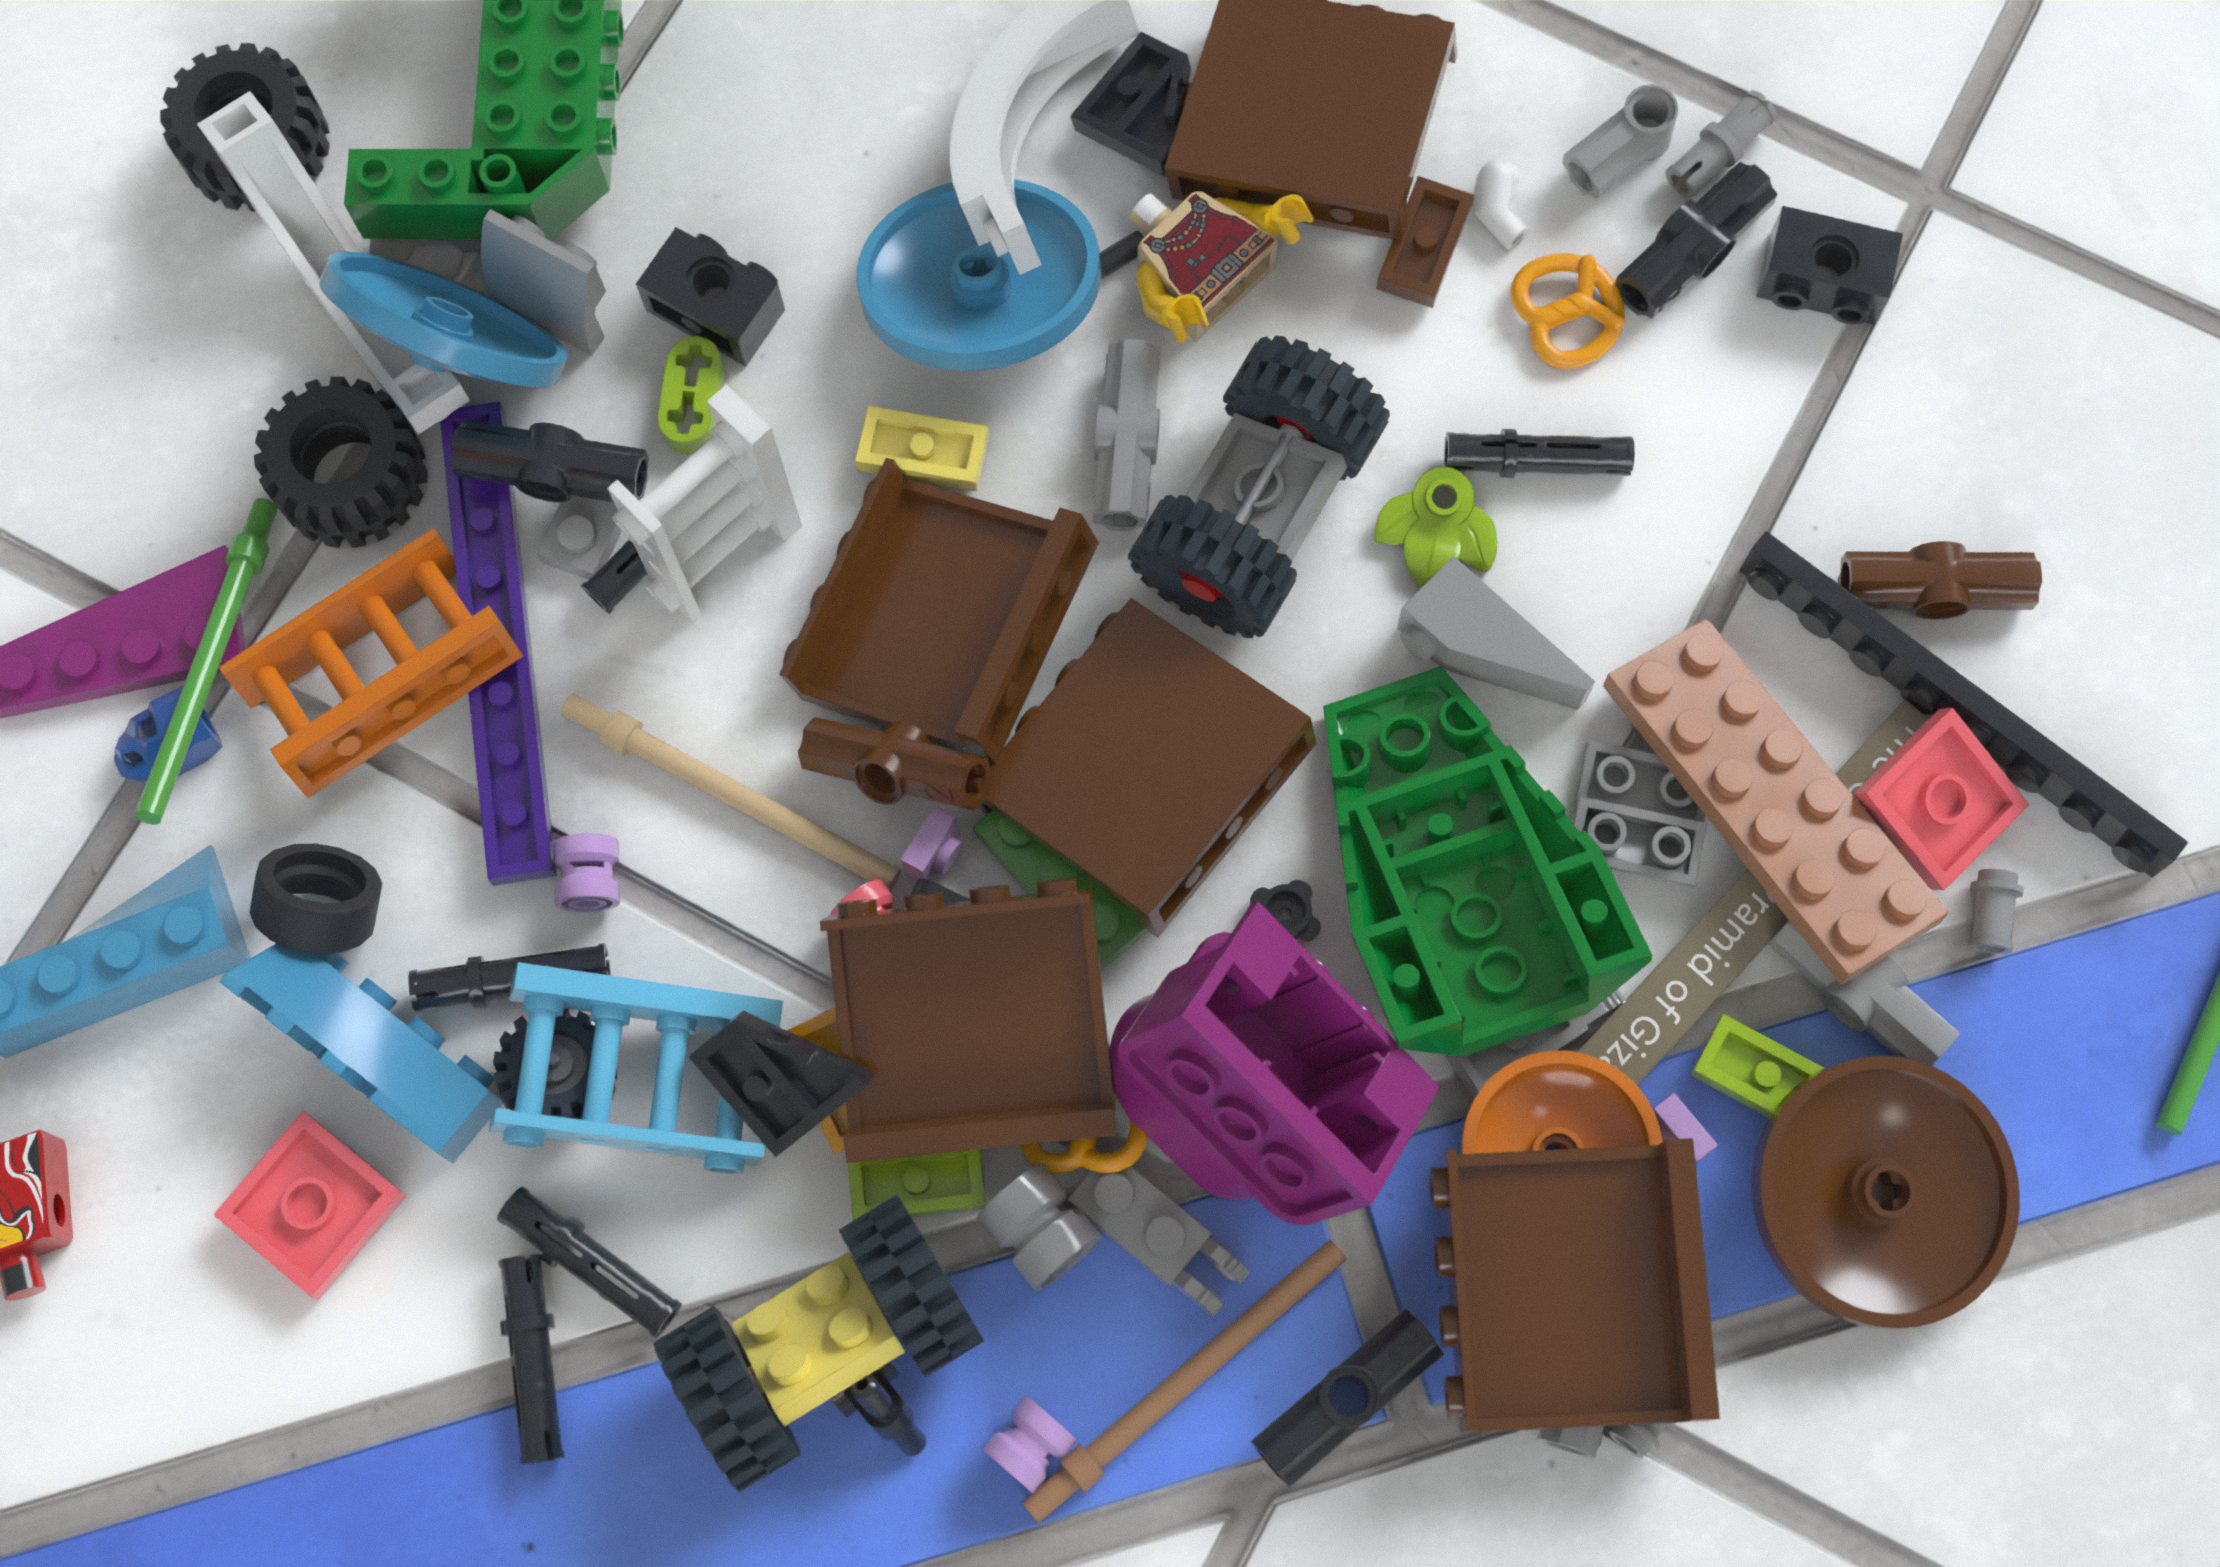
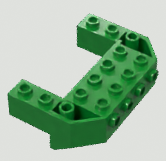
(537, 131)

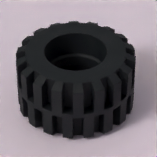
(218, 82)
(313, 427)

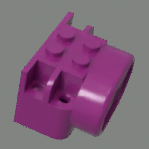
(1268, 1076)

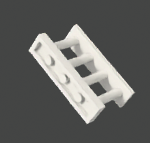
(708, 504)

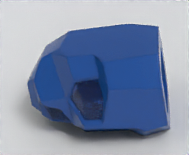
(144, 734)

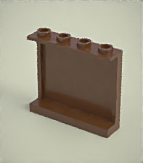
(1314, 108)
(938, 612)
(1147, 762)
(972, 1021)
(1574, 1288)

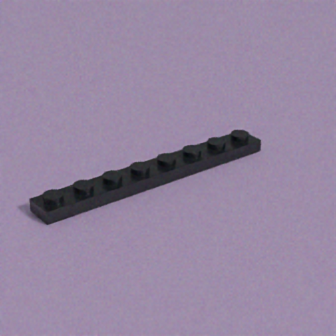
(1931, 684)

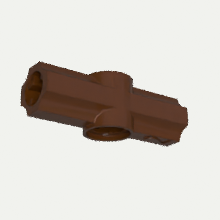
(1942, 579)
(894, 763)

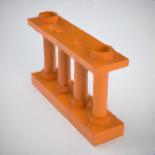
(394, 702)

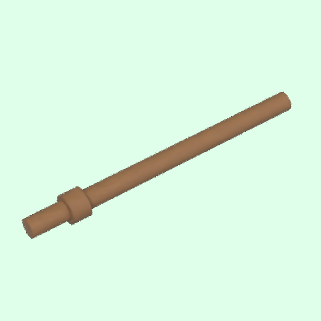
(1084, 1466)

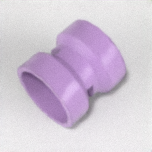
(586, 872)
(1025, 1448)

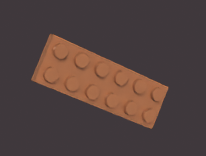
(1775, 801)

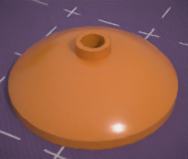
(1559, 1102)

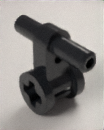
(883, 1409)

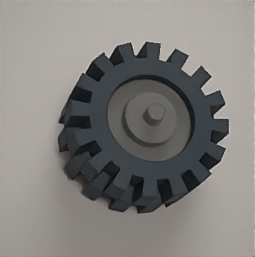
(566, 1070)

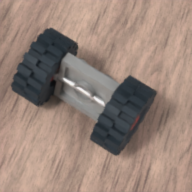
(1237, 529)

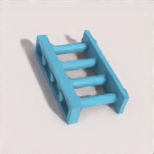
(611, 1006)

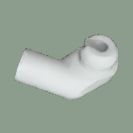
(1492, 201)

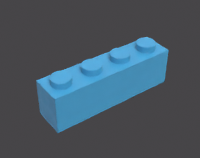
(136, 953)
(368, 1045)

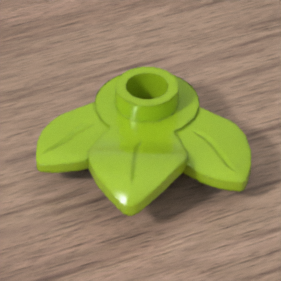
(1434, 533)

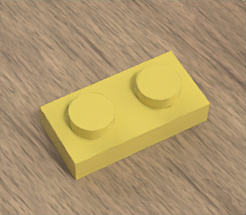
(923, 447)

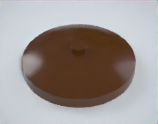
(1885, 1192)

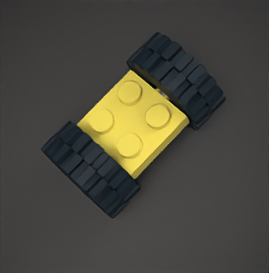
(814, 1343)

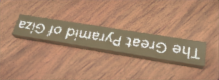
(1720, 942)

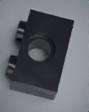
(1858, 253)
(733, 321)

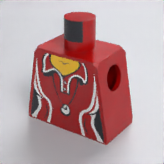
(32, 1209)

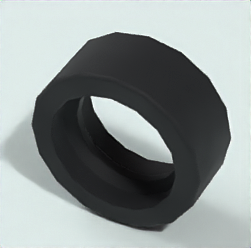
(311, 924)

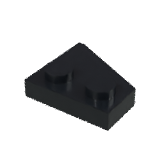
(1138, 102)
(776, 1078)

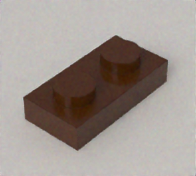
(1435, 225)

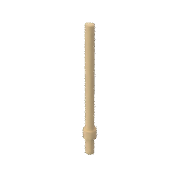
(626, 735)

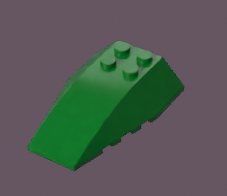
(1466, 875)

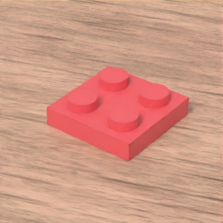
(1941, 799)
(310, 1205)

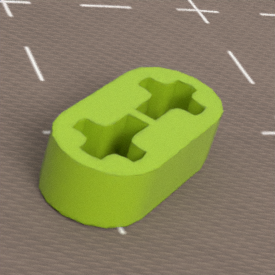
(678, 393)

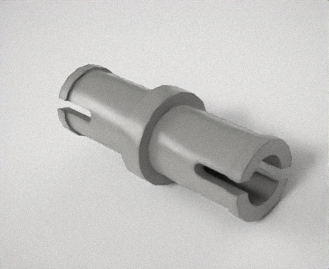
(1721, 144)

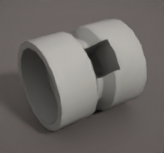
(1039, 1227)

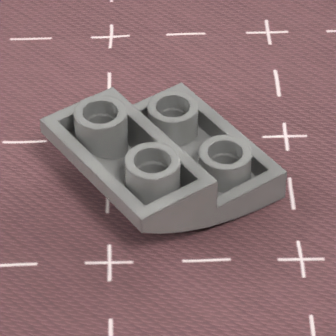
(542, 279)
(1639, 814)

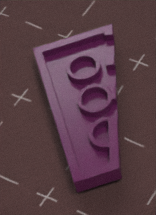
(119, 643)

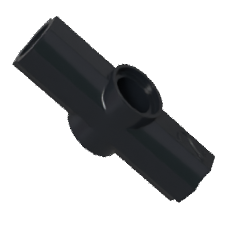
(1696, 239)
(547, 461)
(1382, 1370)

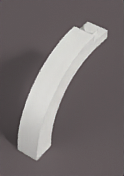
(1004, 98)
(309, 234)

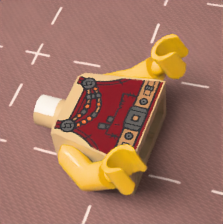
(1207, 255)

